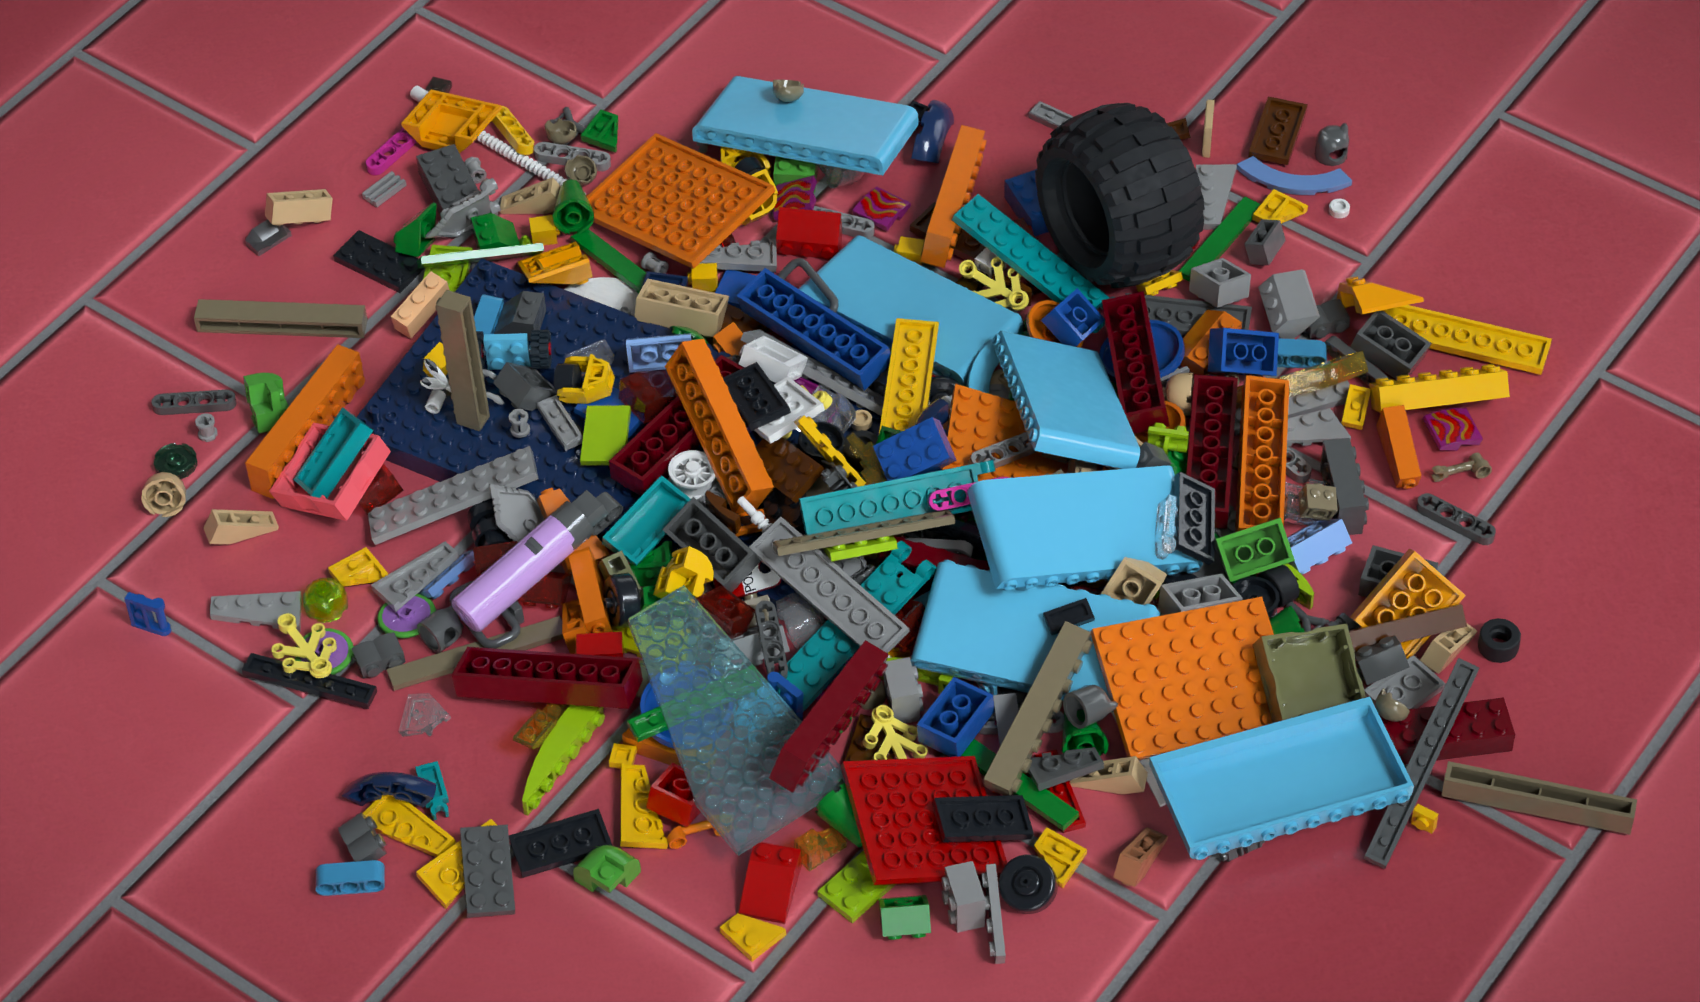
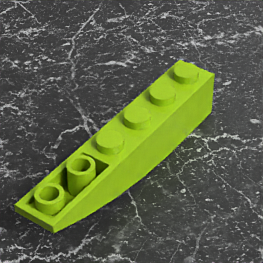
(558, 749)

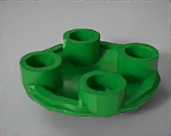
(685, 330)

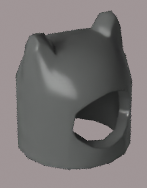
(1329, 140)
(440, 629)
(1091, 700)

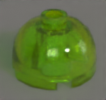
(325, 600)

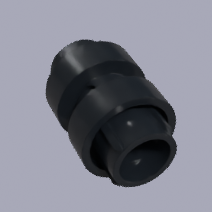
(484, 525)

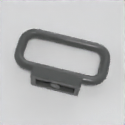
(815, 278)
(512, 615)

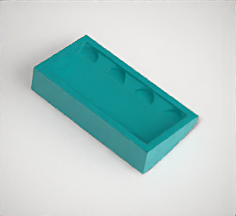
(333, 454)
(644, 522)

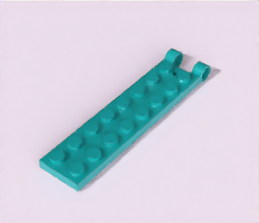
(1025, 253)
(887, 499)
(830, 649)

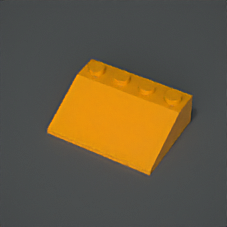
(1405, 591)

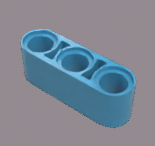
(488, 313)
(1301, 353)
(350, 878)

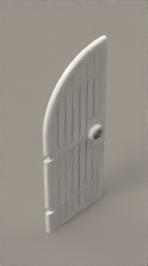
(609, 292)

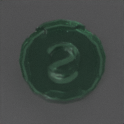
(176, 459)

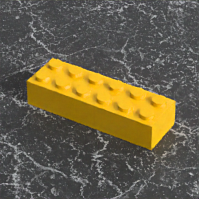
(1440, 389)

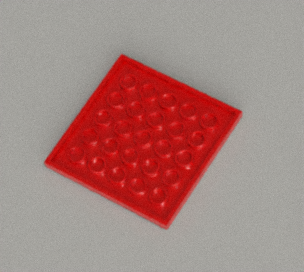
(899, 822)

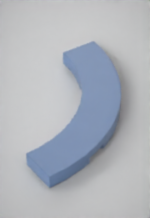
(1291, 183)

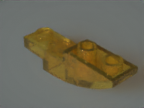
(1326, 374)
(872, 470)
(539, 725)

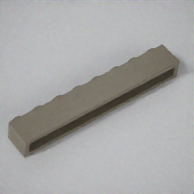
(280, 318)
(463, 359)
(1037, 710)
(1539, 797)

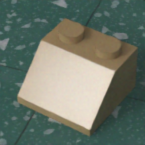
(1135, 581)

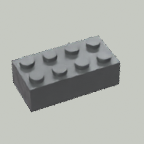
(445, 176)
(1343, 472)
(704, 532)

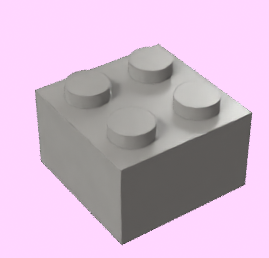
(1220, 282)
(903, 690)
(964, 897)

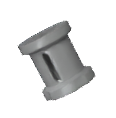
(475, 170)
(653, 264)
(205, 424)
(524, 426)

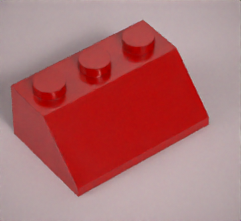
(808, 233)

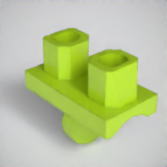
(1168, 439)

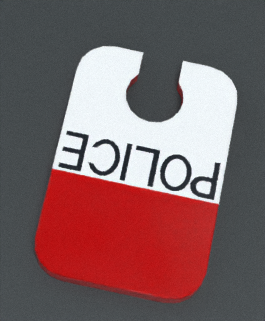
(755, 582)

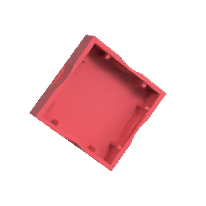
(347, 491)

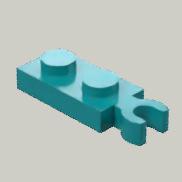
(432, 772)

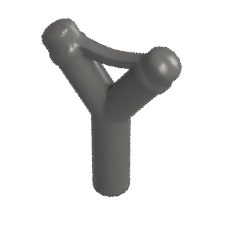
(568, 116)
(1308, 620)

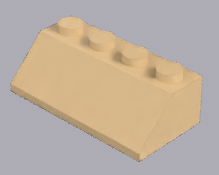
(681, 306)

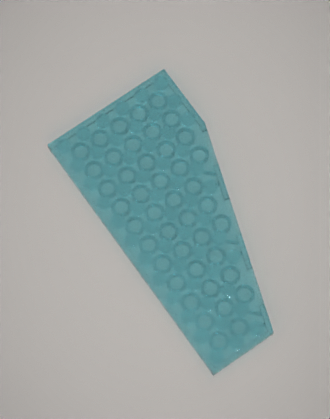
(723, 722)

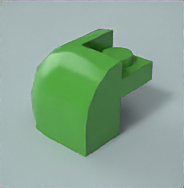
(266, 399)
(606, 868)

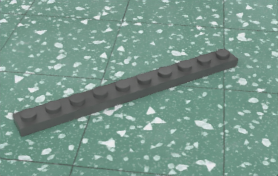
(1422, 761)

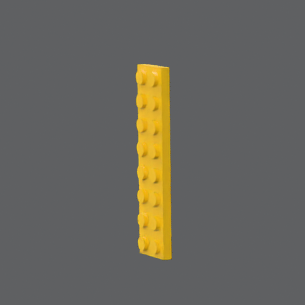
(1476, 338)
(909, 372)

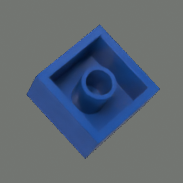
(1073, 319)

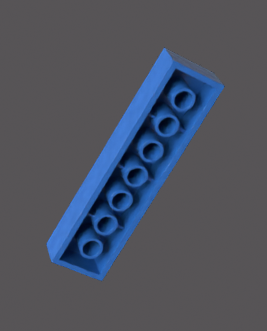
(814, 329)

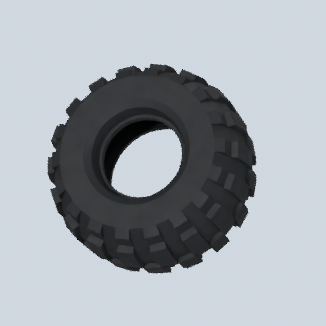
(1119, 195)

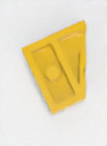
(1279, 207)
(358, 569)
(1060, 854)
(751, 935)

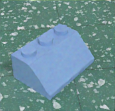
(652, 352)
(1318, 542)

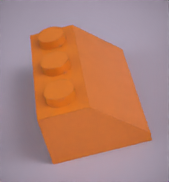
(1197, 339)

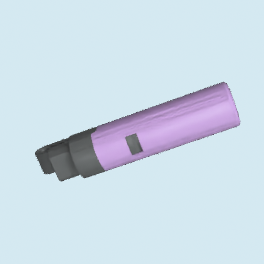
(534, 558)

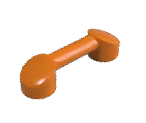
(677, 837)

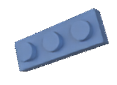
(449, 575)

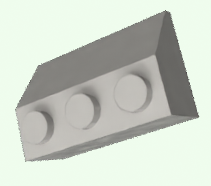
(1289, 303)
(1196, 594)
(751, 647)

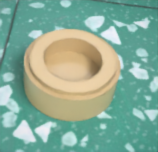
(863, 420)

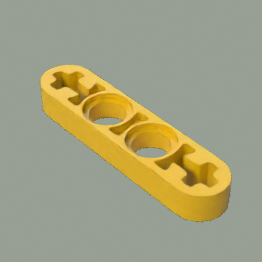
(513, 132)

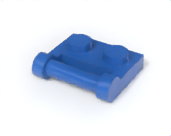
(141, 614)
(788, 692)

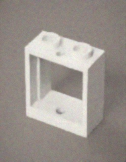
(773, 358)

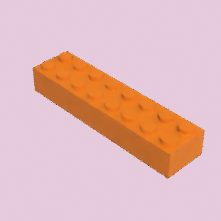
(953, 195)
(318, 403)
(718, 424)
(1262, 451)

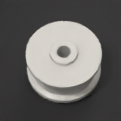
(692, 473)

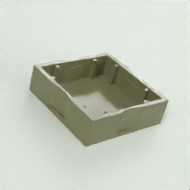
(1308, 671)

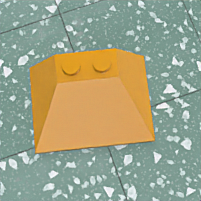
(448, 120)
(558, 266)
(1372, 297)

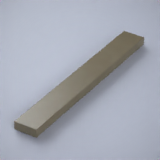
(863, 532)
(445, 662)

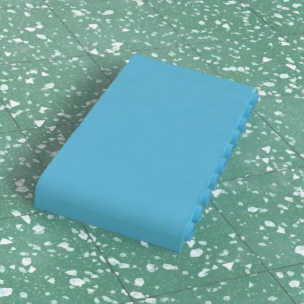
(813, 129)
(882, 285)
(1066, 401)
(1072, 525)
(1002, 633)
(1281, 778)

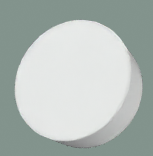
(1339, 208)

